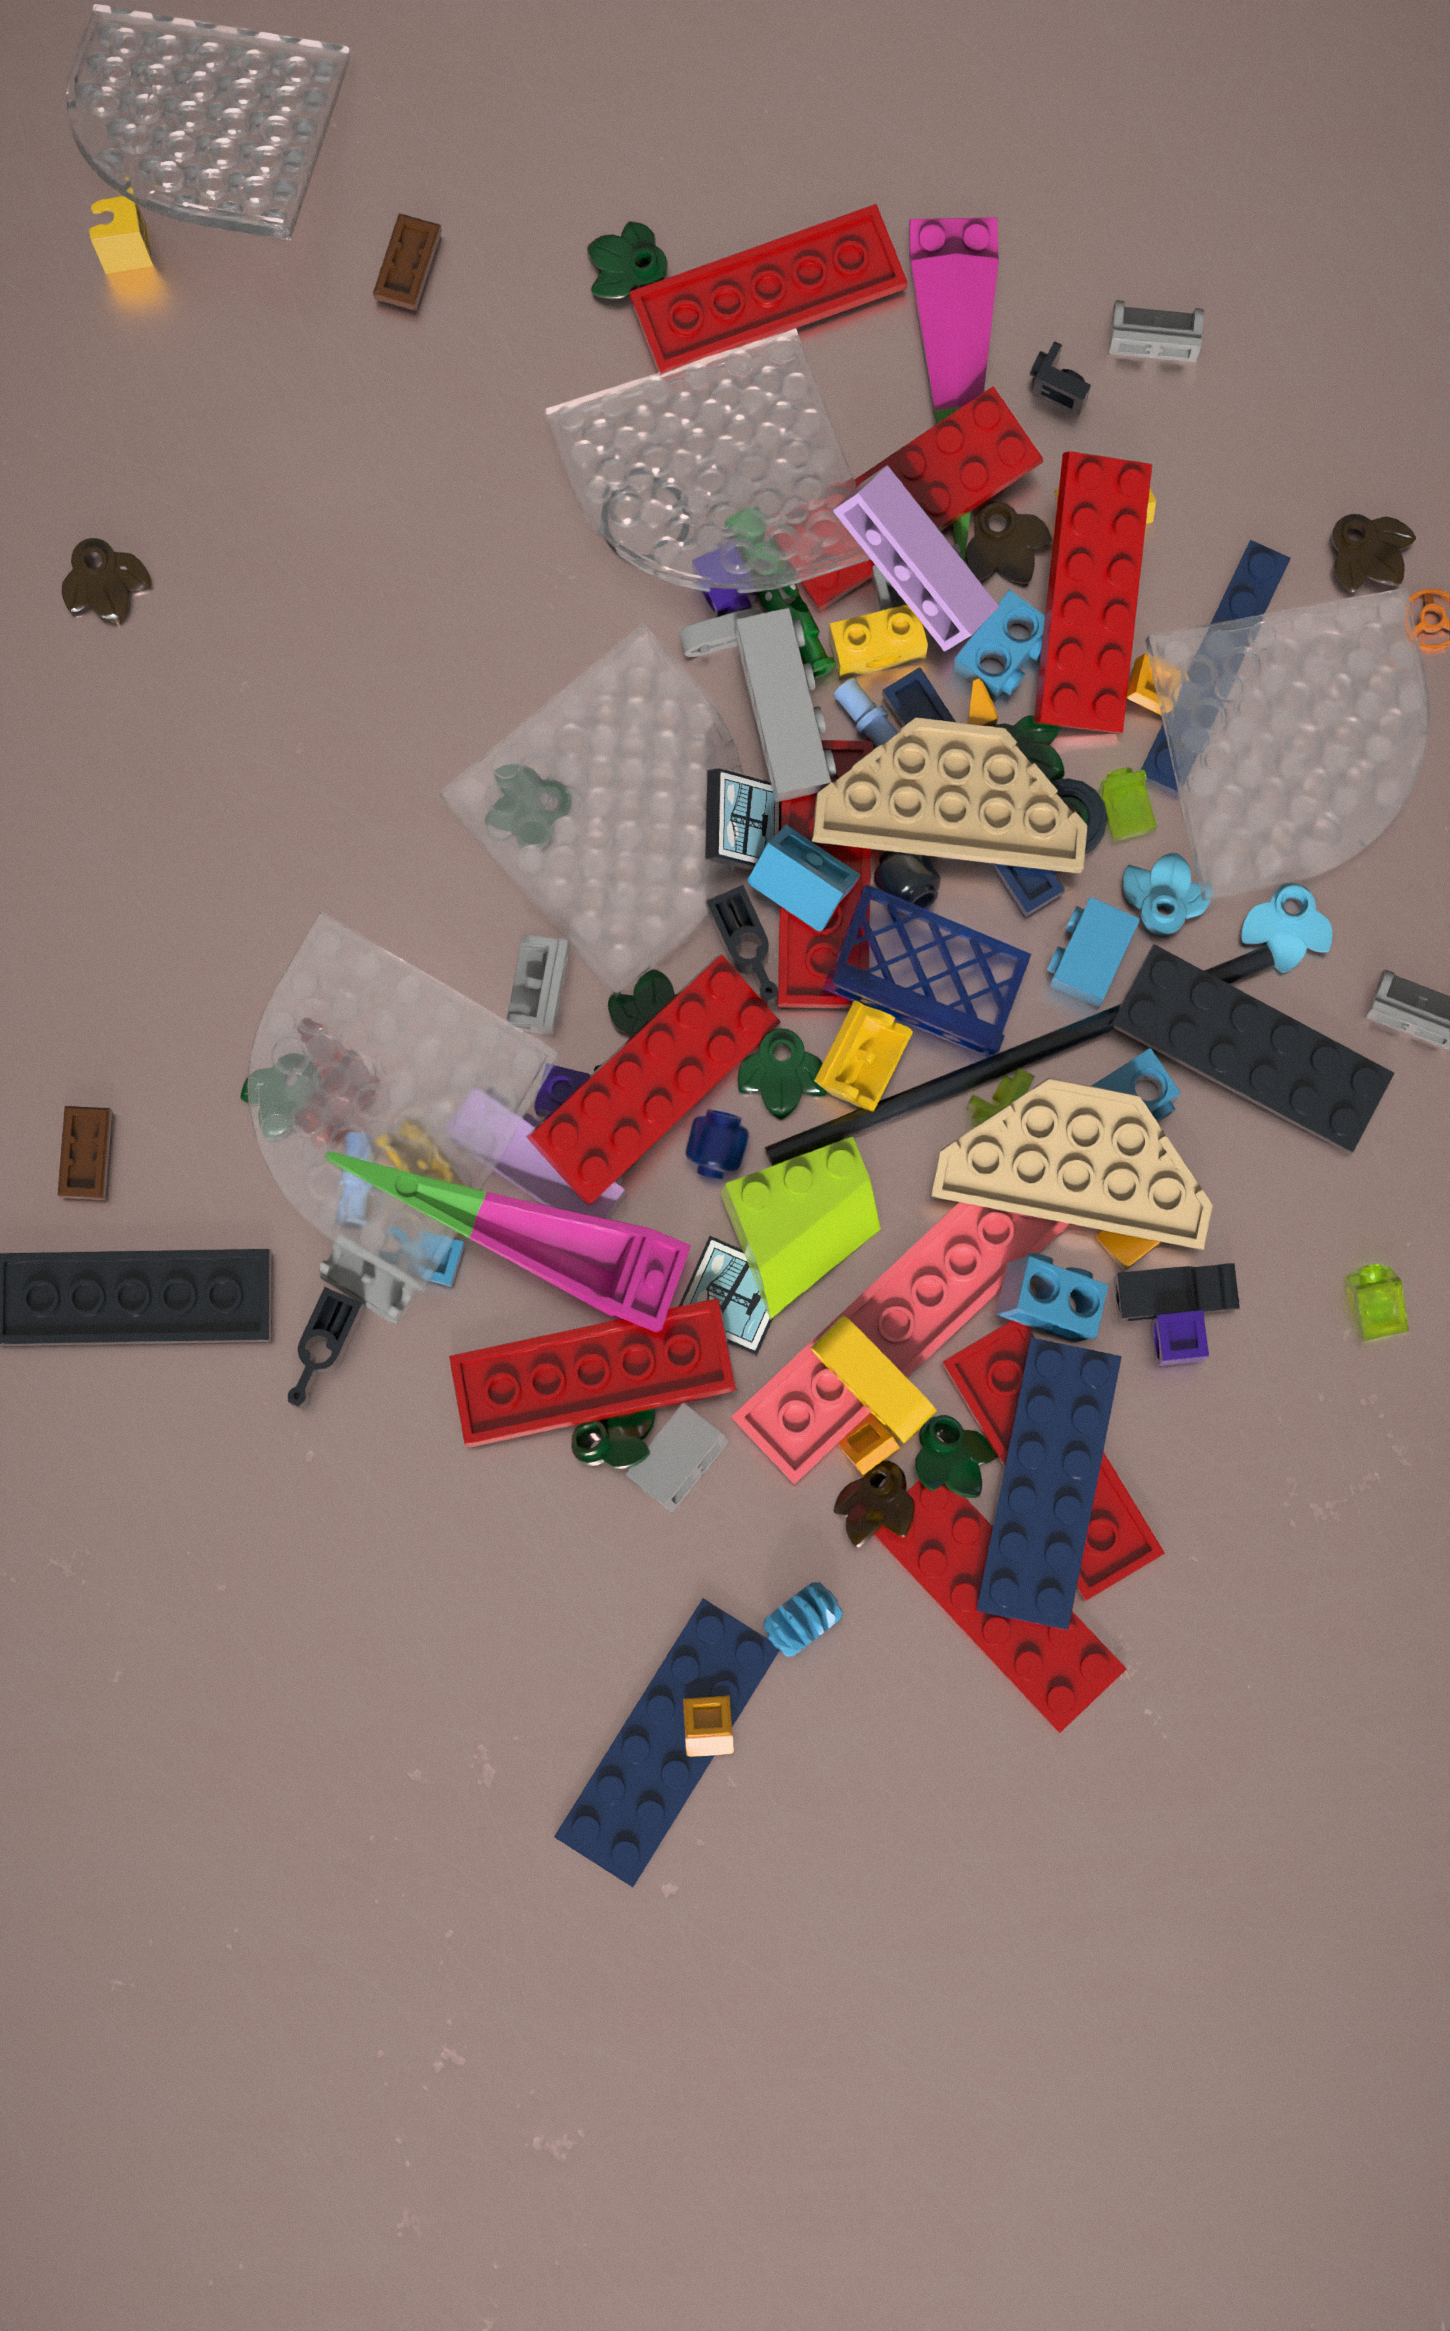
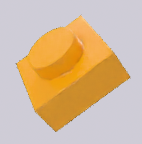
(1142, 685)
(868, 1444)

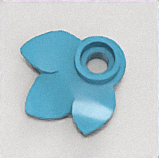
(1167, 888)
(1288, 933)

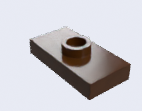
(407, 261)
(84, 1153)

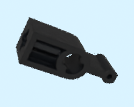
(749, 931)
(1175, 1290)
(334, 1321)

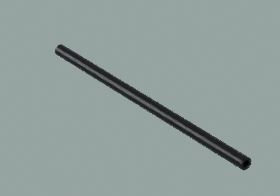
(985, 1070)

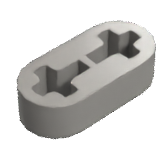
(712, 634)

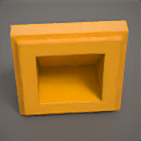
(981, 706)
(1124, 1248)
(708, 1726)

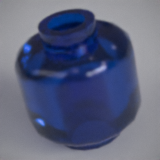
(717, 1143)

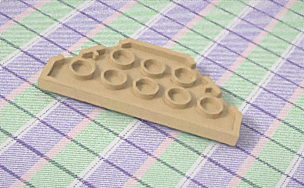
(955, 797)
(1078, 1161)

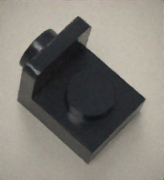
(1058, 386)

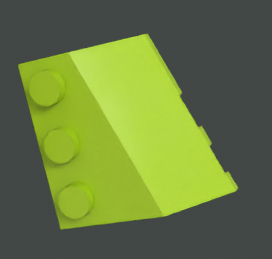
(802, 1219)

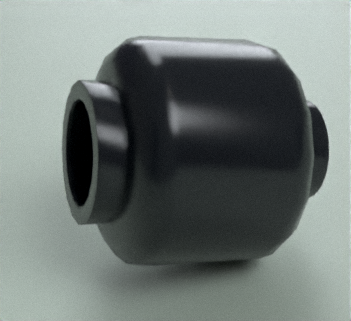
(908, 878)

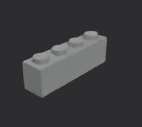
(782, 704)

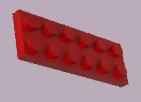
(769, 289)
(947, 474)
(1092, 592)
(803, 951)
(653, 1079)
(591, 1374)
(989, 1382)
(947, 1558)

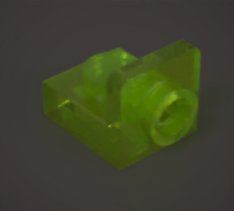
(1127, 804)
(1007, 1092)
(1378, 1301)

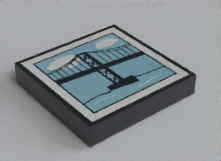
(739, 818)
(727, 1276)

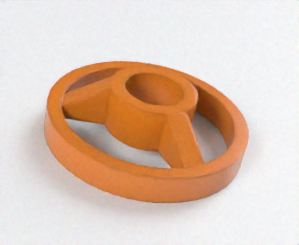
(1430, 605)

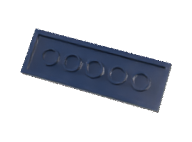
(1048, 1483)
(647, 1767)

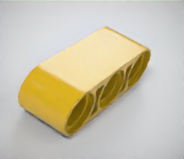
(873, 1379)

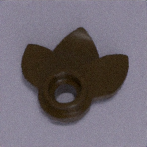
(1009, 549)
(1373, 556)
(105, 586)
(873, 1506)

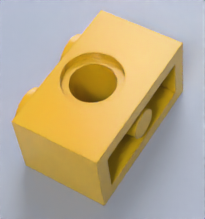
(877, 641)

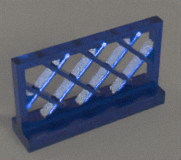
(921, 1010)

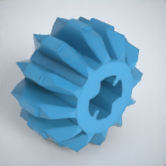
(802, 1619)

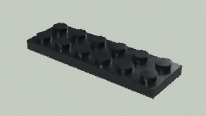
(1252, 1049)
(135, 1297)

